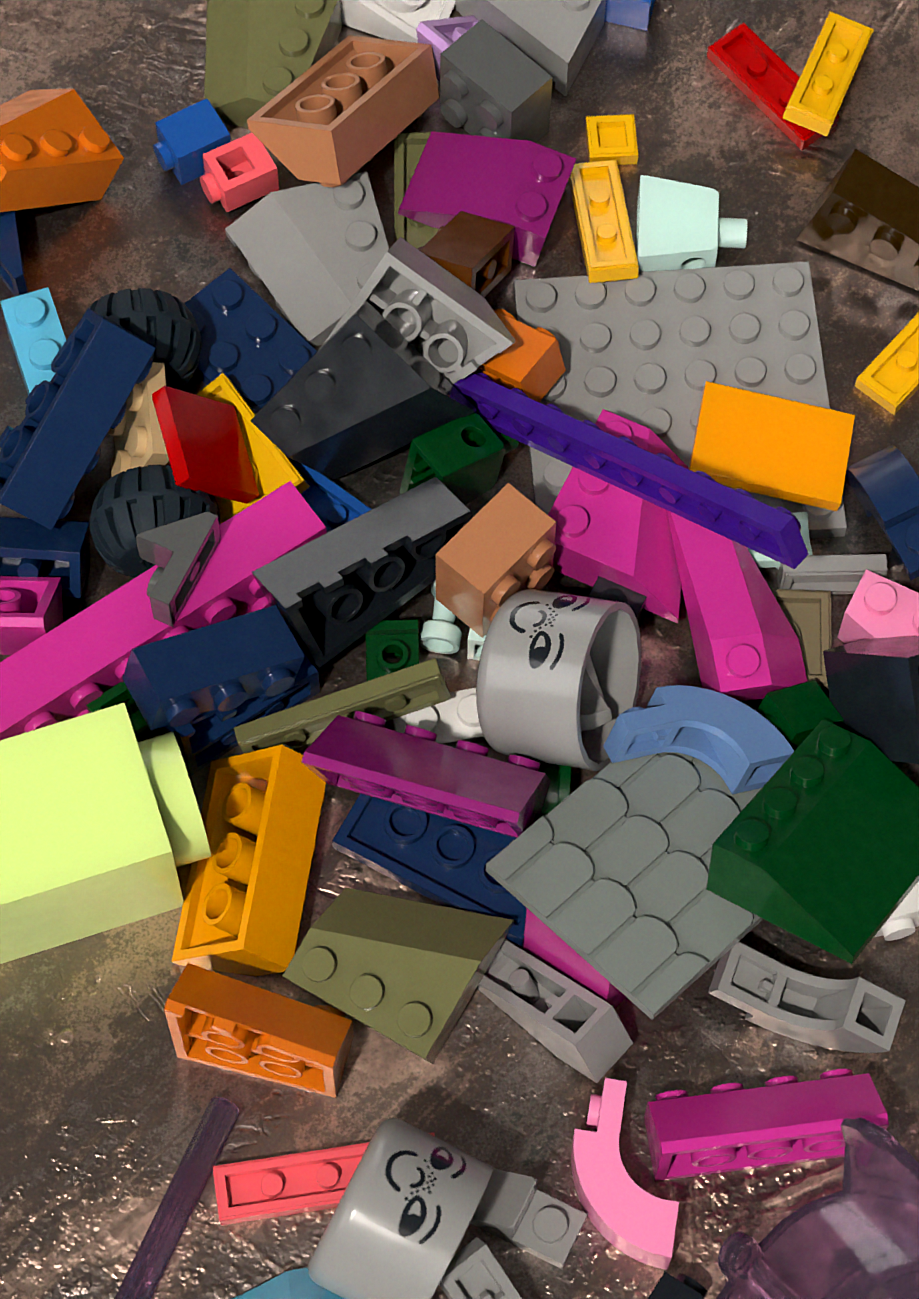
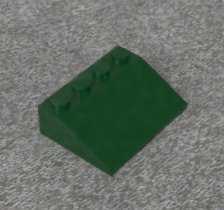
(824, 844)

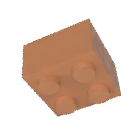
(494, 556)

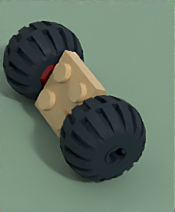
(142, 485)

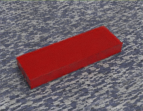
(762, 78)

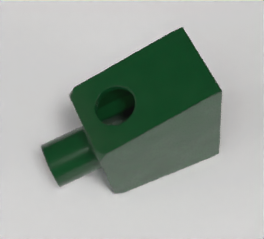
(459, 454)

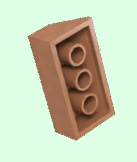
(347, 107)

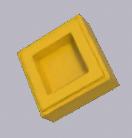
(612, 138)

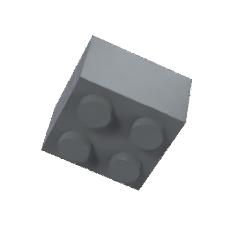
(494, 87)

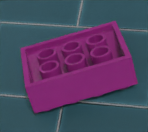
(429, 775)

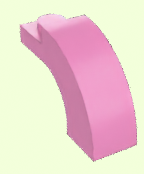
(615, 1204)

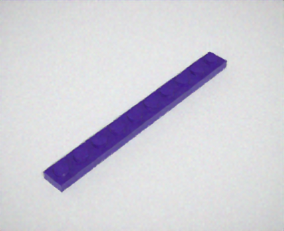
(637, 471)

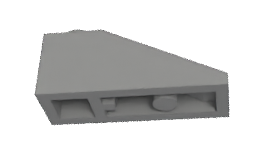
(556, 1011)

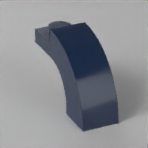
(890, 492)

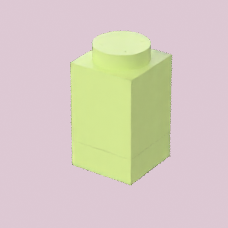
(91, 830)

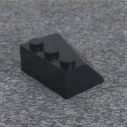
(359, 399)

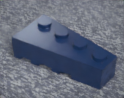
(70, 418)

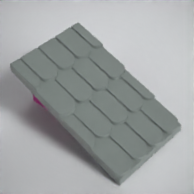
(623, 880)

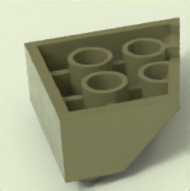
(262, 49)
(398, 964)

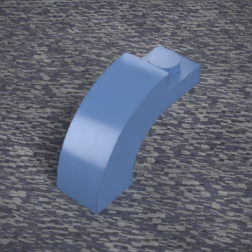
(706, 726)

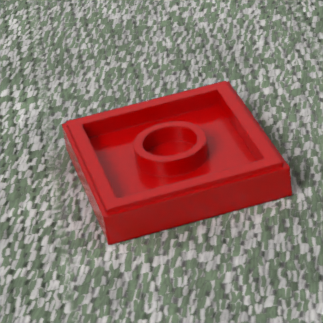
(205, 445)

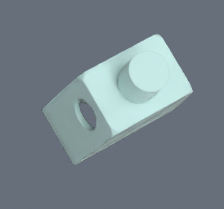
(682, 226)

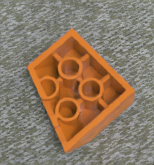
(52, 151)
(257, 1032)

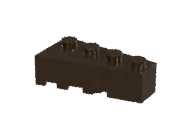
(868, 220)

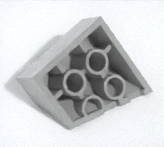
(313, 250)
(433, 312)

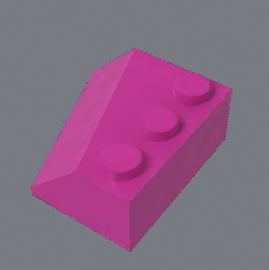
(618, 533)

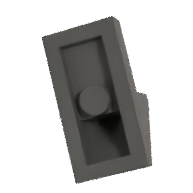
(182, 554)

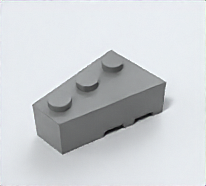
(547, 31)

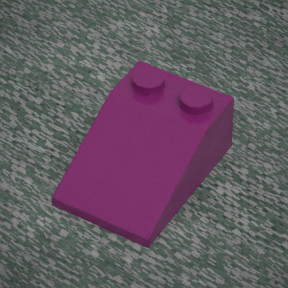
(491, 179)

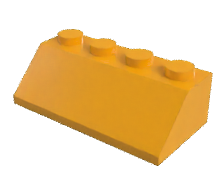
(251, 892)

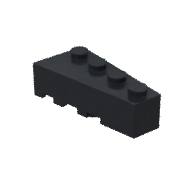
(362, 569)

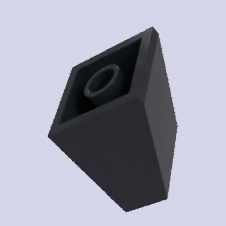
(878, 692)

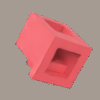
(239, 173)

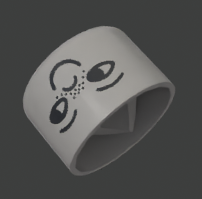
(557, 676)
(399, 1216)

